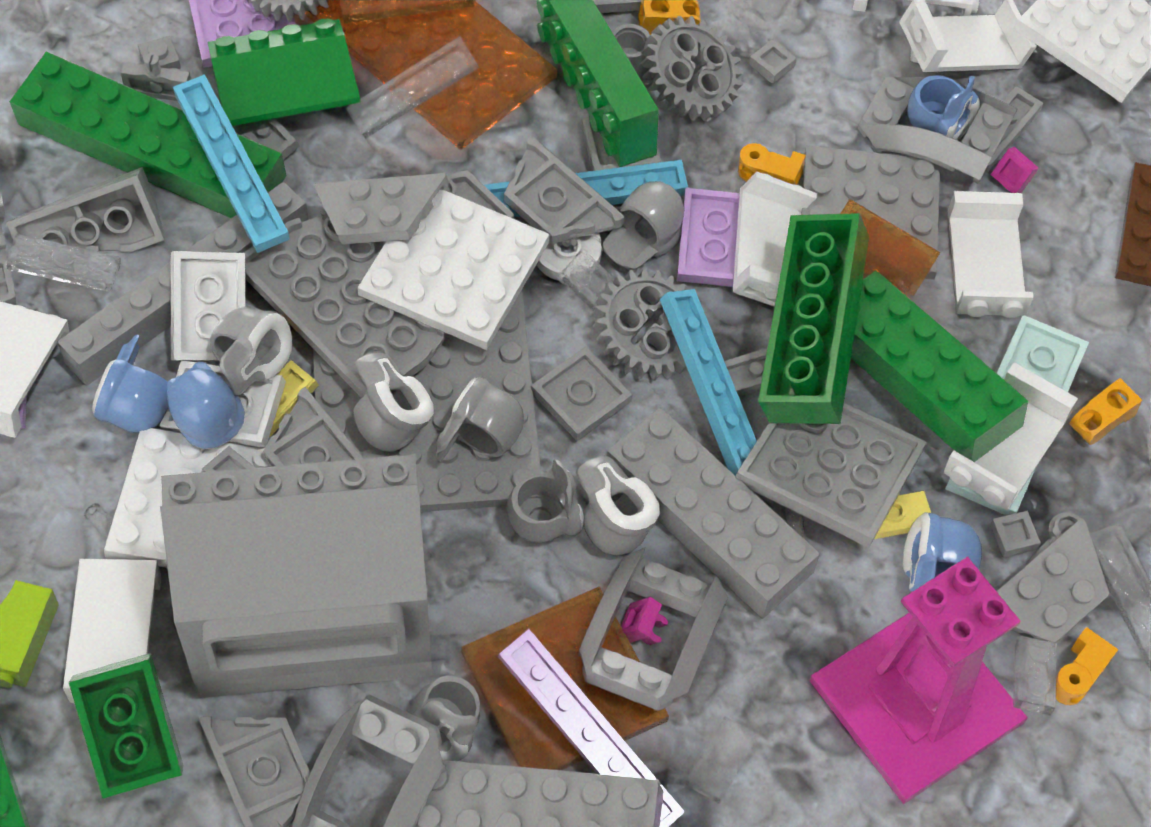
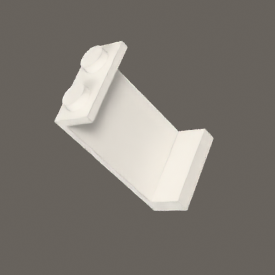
(966, 41)
(762, 234)
(987, 254)
(25, 346)
(1009, 465)
(110, 613)

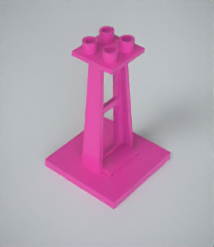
(920, 687)

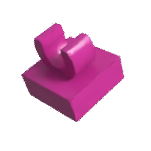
(1014, 171)
(641, 619)

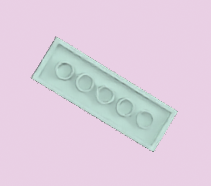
(1046, 353)

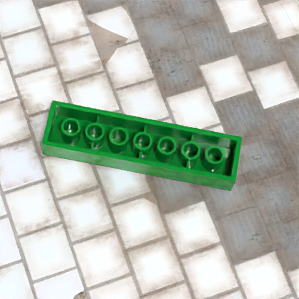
(129, 131)

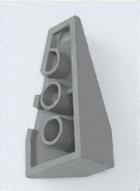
(101, 218)

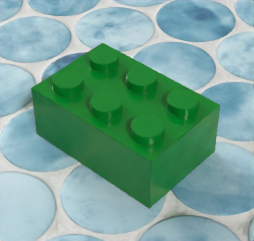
(126, 725)

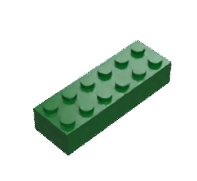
(601, 77)
(814, 319)
(933, 372)

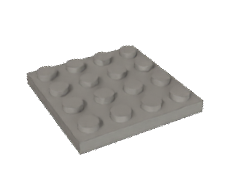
(889, 185)
(834, 472)

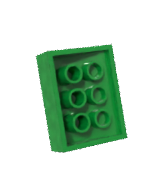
(283, 71)

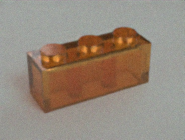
(894, 252)

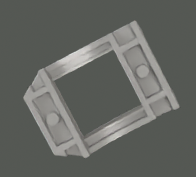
(968, 156)
(670, 588)
(391, 731)

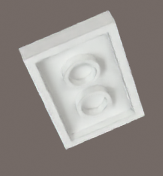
(202, 293)
(259, 403)

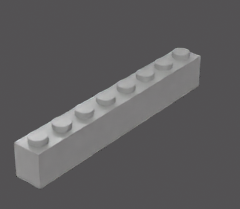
(147, 306)

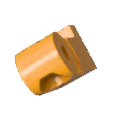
(656, 12)
(757, 158)
(1106, 412)
(1078, 677)

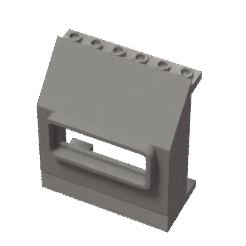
(298, 574)

